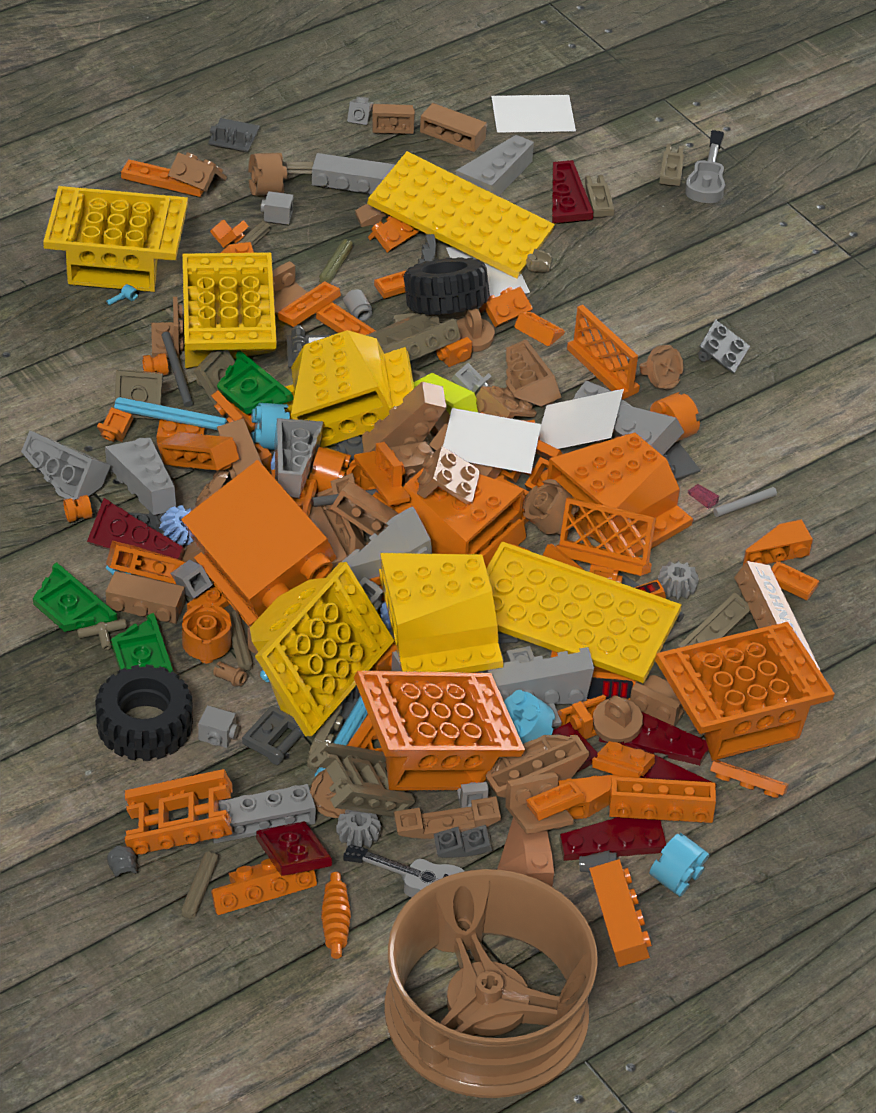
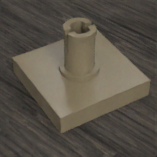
(212, 370)
(140, 387)

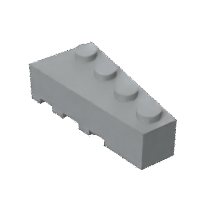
(295, 452)
(143, 472)
(551, 680)

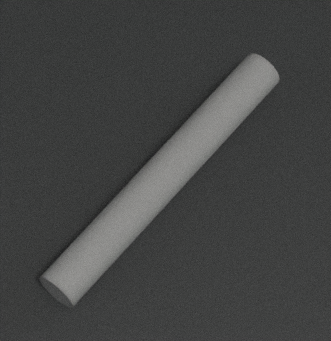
(744, 502)

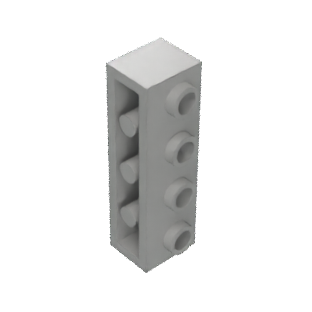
(348, 173)
(267, 811)

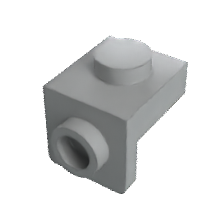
(359, 110)
(470, 378)

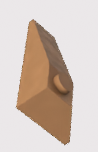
(529, 375)

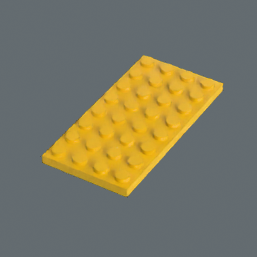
(460, 214)
(577, 609)

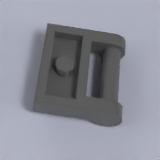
(268, 730)

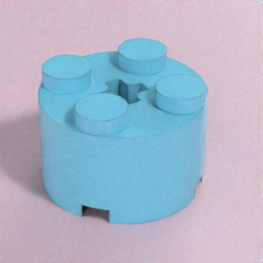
(265, 420)
(529, 715)
(679, 863)

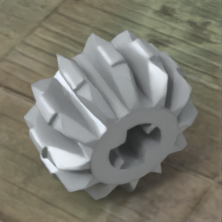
(678, 579)
(358, 828)

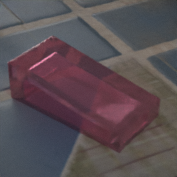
(704, 496)

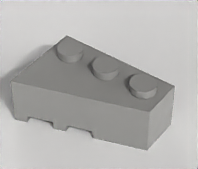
(655, 428)

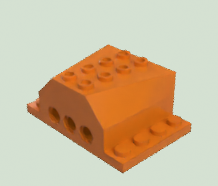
(623, 476)
(462, 526)
(746, 688)
(438, 726)

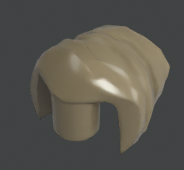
(538, 261)

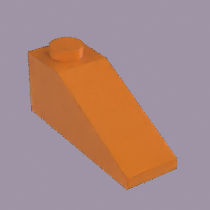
(142, 562)

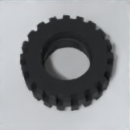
(446, 285)
(149, 736)

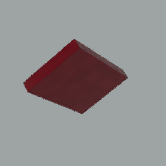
(293, 848)

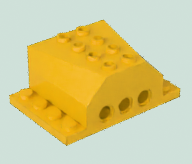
(114, 235)
(228, 304)
(347, 384)
(441, 612)
(316, 643)

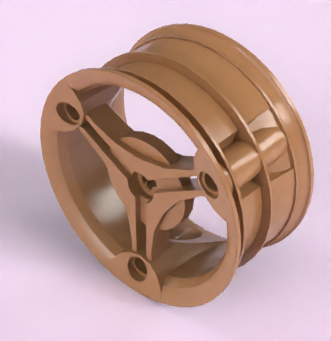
(487, 994)

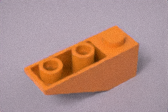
(782, 543)
(596, 795)

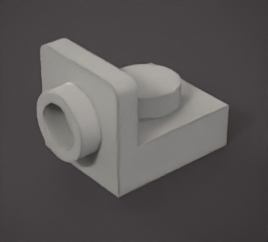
(471, 792)

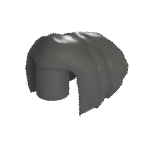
(122, 860)

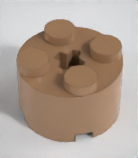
(266, 173)
(546, 506)

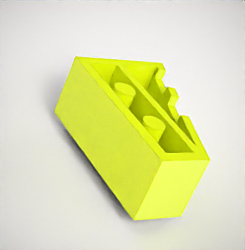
(455, 395)

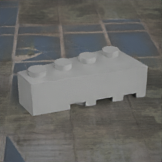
(499, 166)

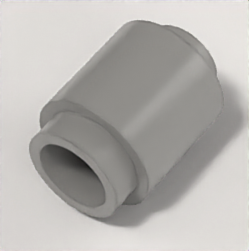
(358, 305)

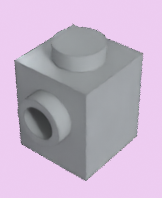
(277, 207)
(192, 577)
(217, 727)

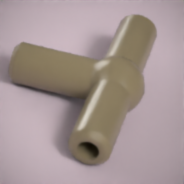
(102, 630)

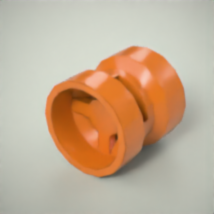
(156, 364)
(77, 508)

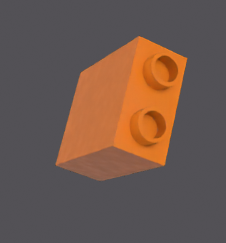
(259, 538)

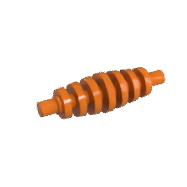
(335, 915)

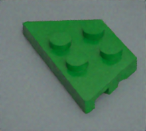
(249, 385)
(70, 602)
(141, 646)

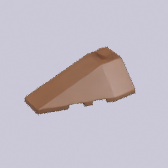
(528, 854)

